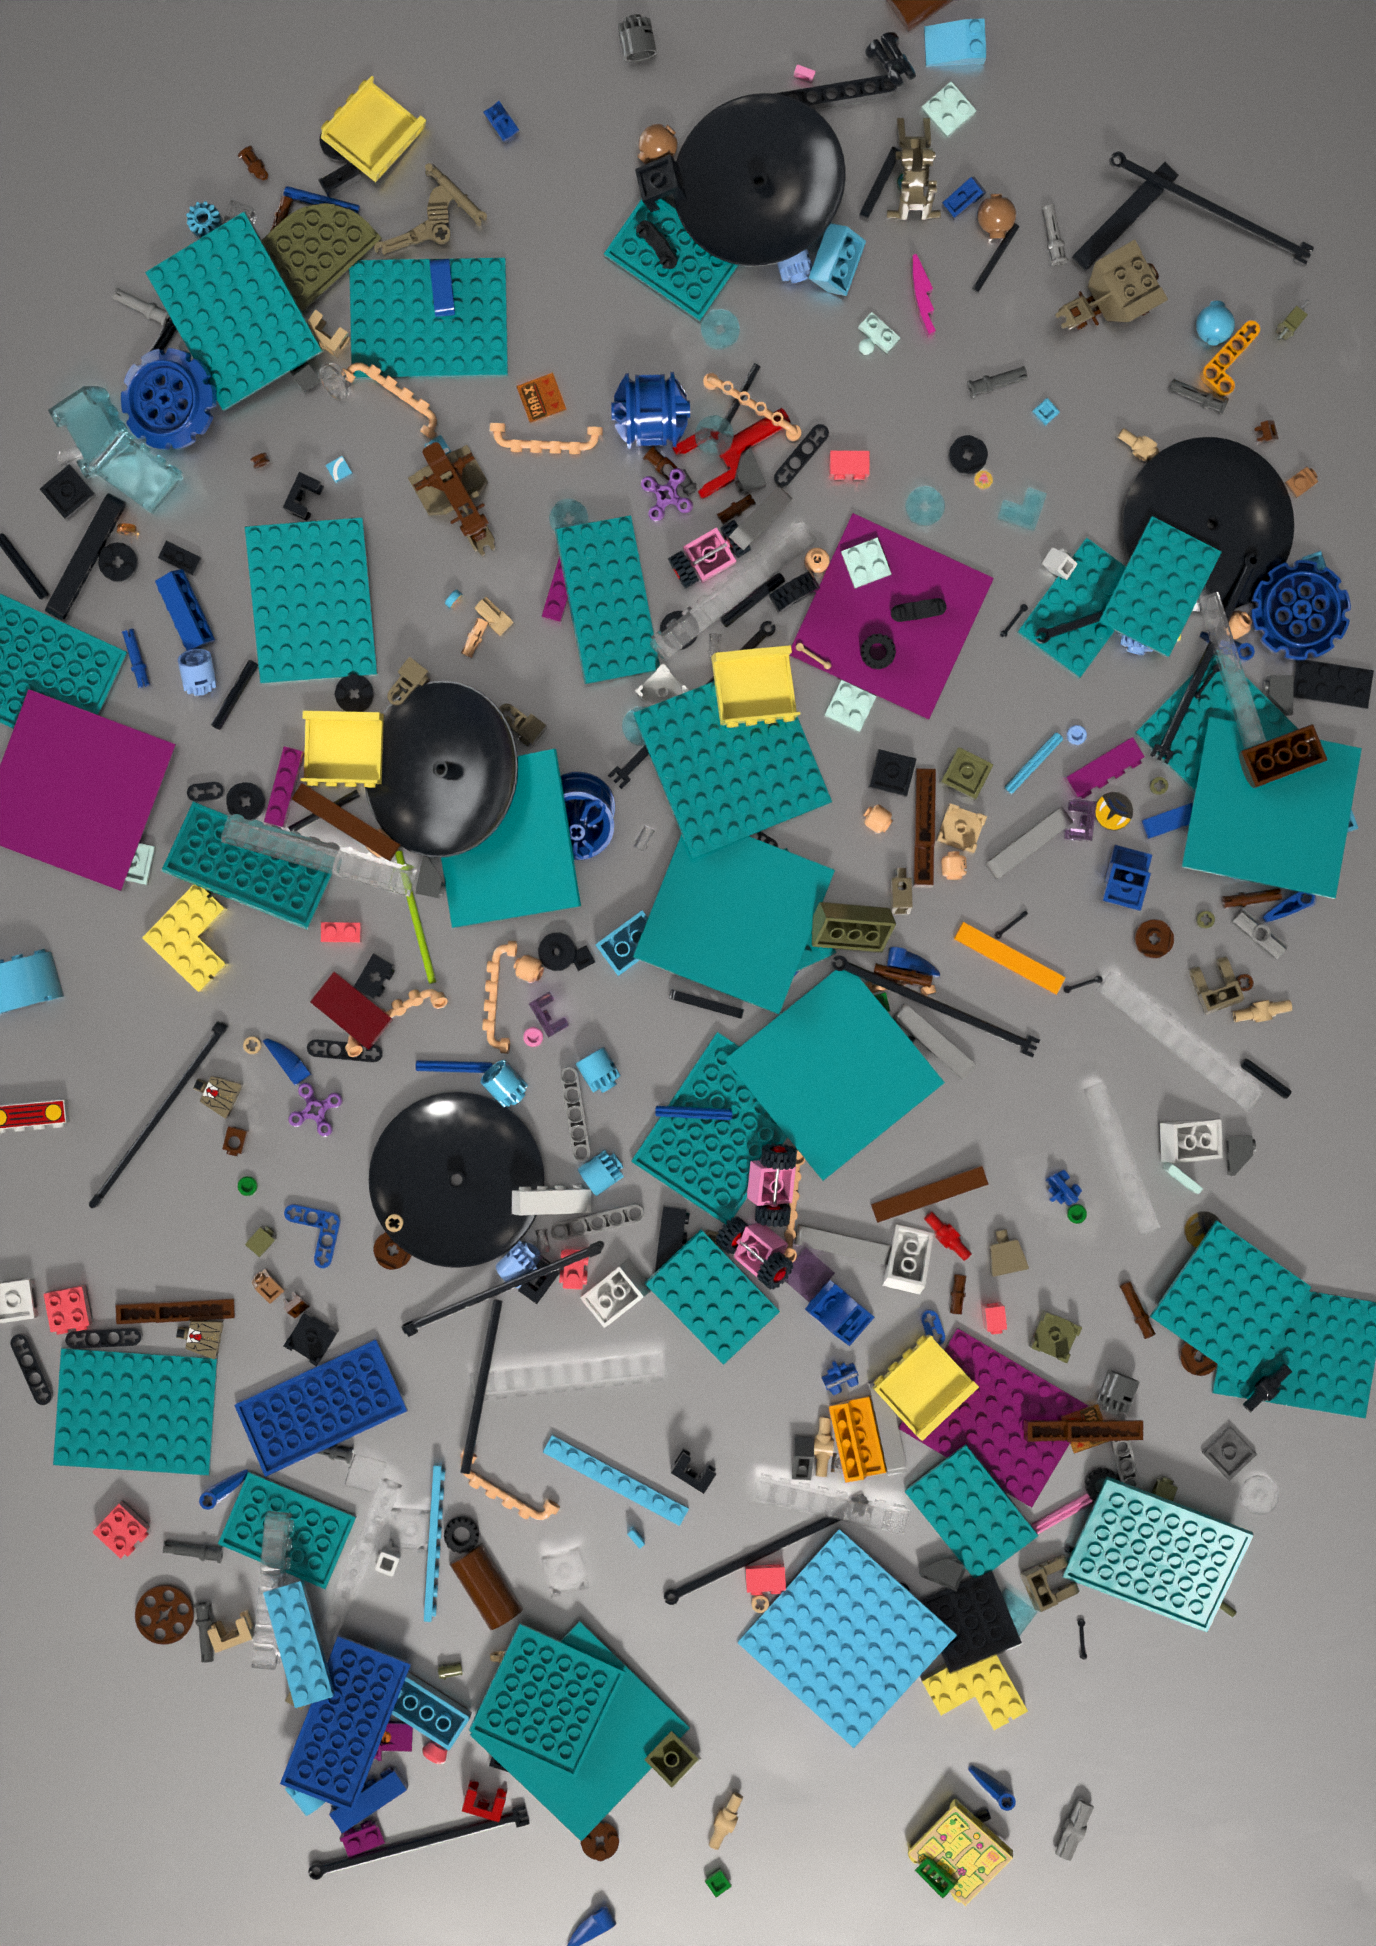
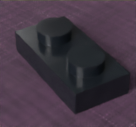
(179, 558)

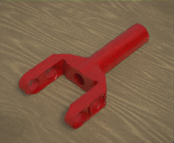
(742, 441)

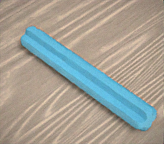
(1033, 763)

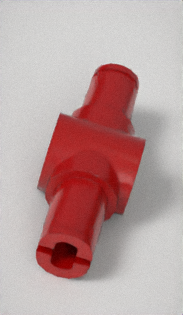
(947, 1236)

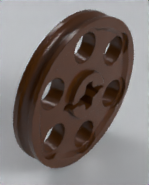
(174, 1615)

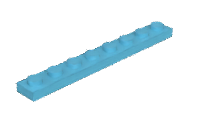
(615, 1480)
(433, 1550)

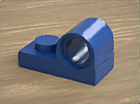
(964, 196)

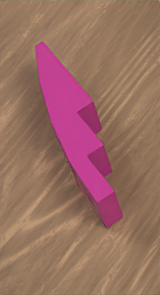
(921, 289)

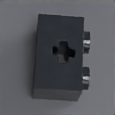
(374, 965)

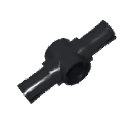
(1267, 1388)

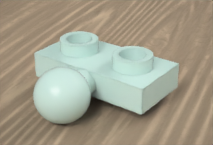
(878, 334)

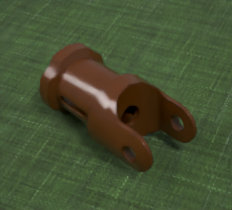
(254, 165)
(658, 461)

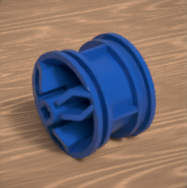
(650, 410)
(590, 803)

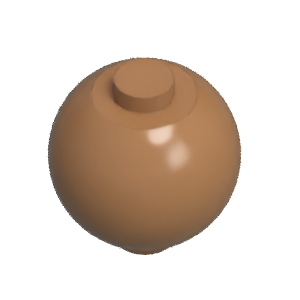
(657, 143)
(996, 215)

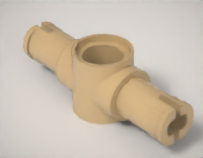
(1142, 447)
(1262, 1011)
(823, 1446)
(725, 1820)

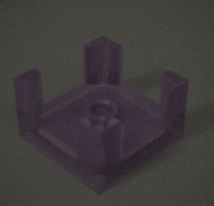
(1086, 820)
(544, 1017)
(808, 1274)

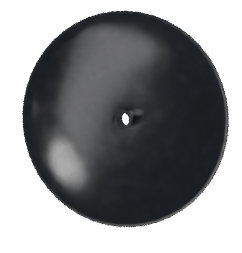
(753, 141)
(1220, 483)
(451, 810)
(415, 1170)

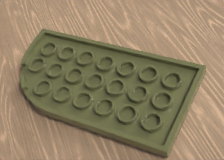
(317, 248)

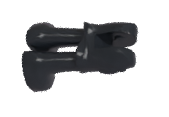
(895, 66)

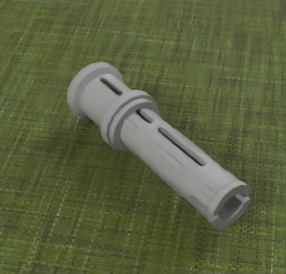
(1056, 245)
(150, 310)

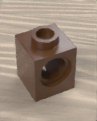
(242, 1134)

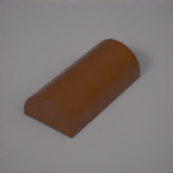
(914, 12)
(1282, 756)
(486, 1587)

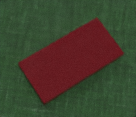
(351, 1010)

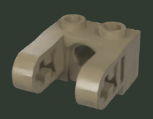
(410, 677)
(528, 728)
(1220, 998)
(1037, 1586)

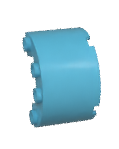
(28, 981)

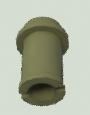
(449, 1671)

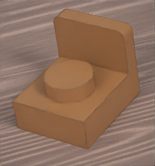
(1302, 481)
(267, 1286)

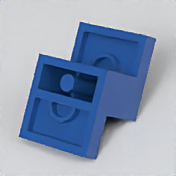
(1127, 877)
(839, 1312)

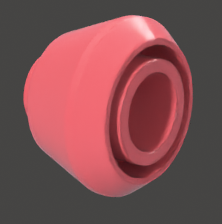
(435, 1752)

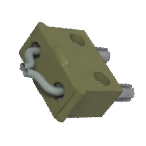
(1292, 321)

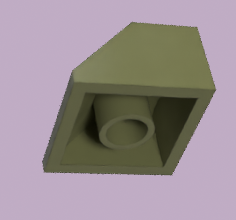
(672, 1759)

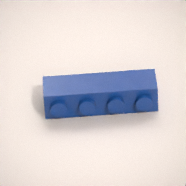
(184, 610)
(372, 1797)

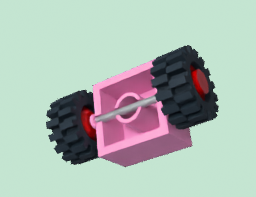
(707, 556)
(773, 1184)
(757, 1250)

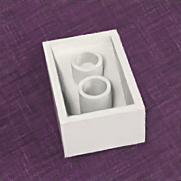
(1191, 1140)
(908, 1259)
(616, 1293)

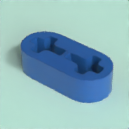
(937, 1325)

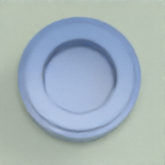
(1076, 735)

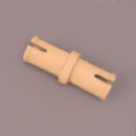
(474, 637)

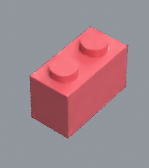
(849, 464)
(341, 932)
(994, 1317)
(765, 1578)

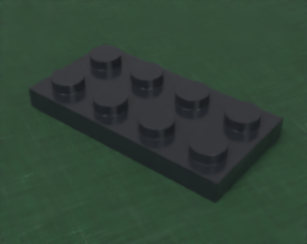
(1332, 683)

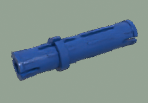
(135, 658)

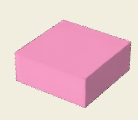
(804, 73)

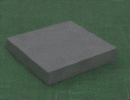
(1229, 1453)

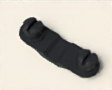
(658, 243)
(918, 610)

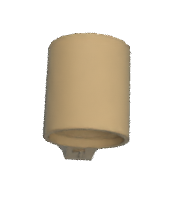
(496, 619)

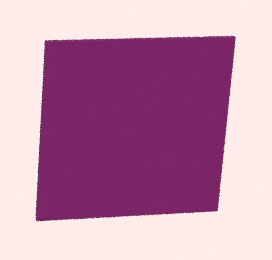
(925, 647)
(78, 789)

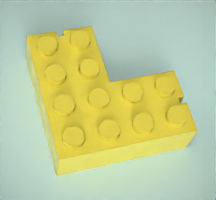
(179, 938)
(983, 1680)

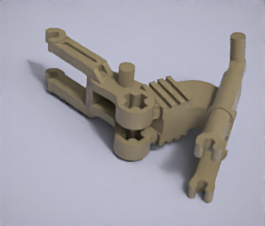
(915, 159)
(437, 214)

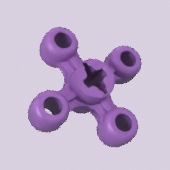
(662, 501)
(320, 1118)

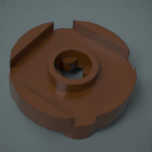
(1162, 931)
(384, 1258)
(1193, 1365)
(601, 1851)

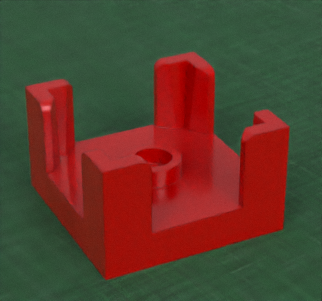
(483, 1807)

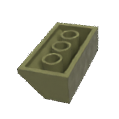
(852, 927)

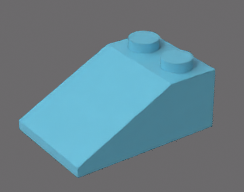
(955, 43)

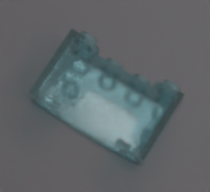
(89, 420)
(135, 470)

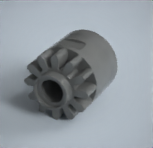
(637, 38)
(1117, 1392)

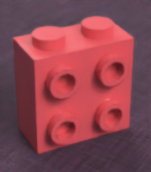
(573, 1275)
(68, 1309)
(122, 1530)

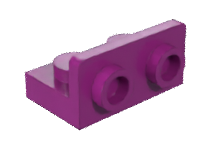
(362, 1838)

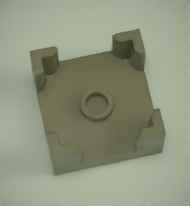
(966, 773)
(1055, 1336)

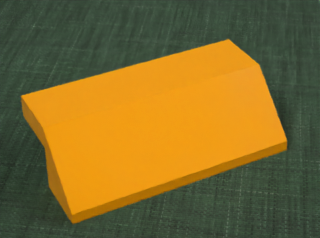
(857, 1439)

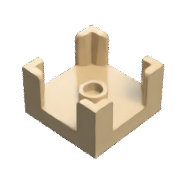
(333, 345)
(960, 828)
(222, 1641)

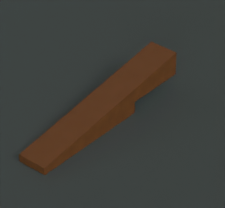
(345, 822)
(924, 828)
(929, 1193)
(174, 1311)
(1082, 1430)

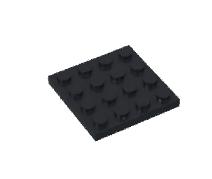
(978, 1619)

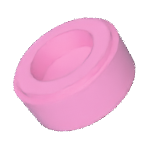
(533, 1036)

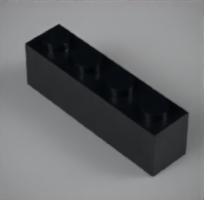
(671, 1233)

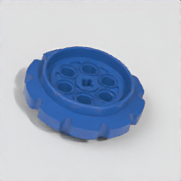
(148, 376)
(1322, 586)

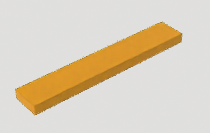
(1009, 958)

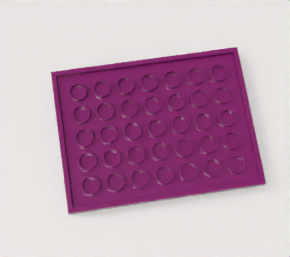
(995, 1416)

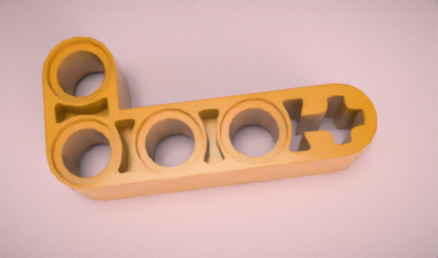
(1231, 354)

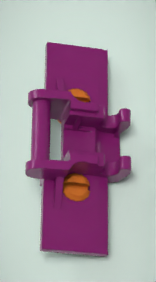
(396, 1738)

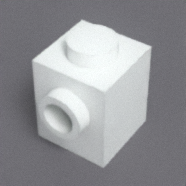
(1059, 563)
(387, 1561)

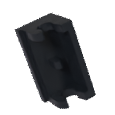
(340, 179)

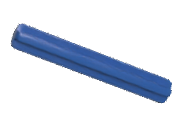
(315, 199)
(452, 1066)
(690, 1112)

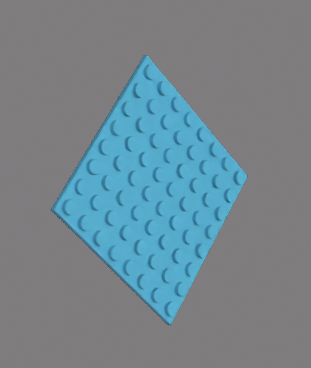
(847, 1638)

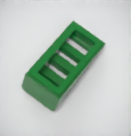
(937, 1887)

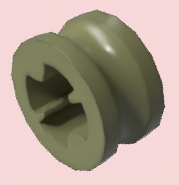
(1163, 790)
(1209, 915)

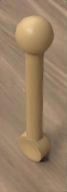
(827, 665)

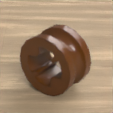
(260, 460)
(1250, 981)

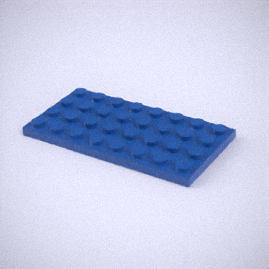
(321, 1408)
(346, 1730)

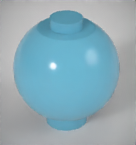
(1215, 323)

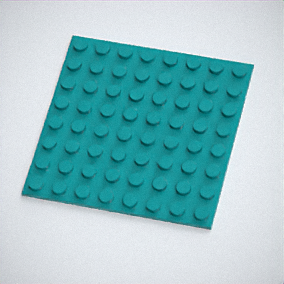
(726, 778)
(1275, 833)
(525, 861)
(735, 919)
(834, 1071)
(617, 1754)

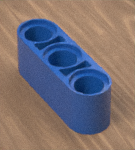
(442, 287)
(1167, 821)

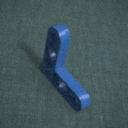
(320, 1223)

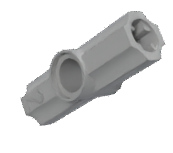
(1250, 925)
(1074, 1830)

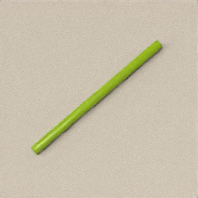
(418, 928)

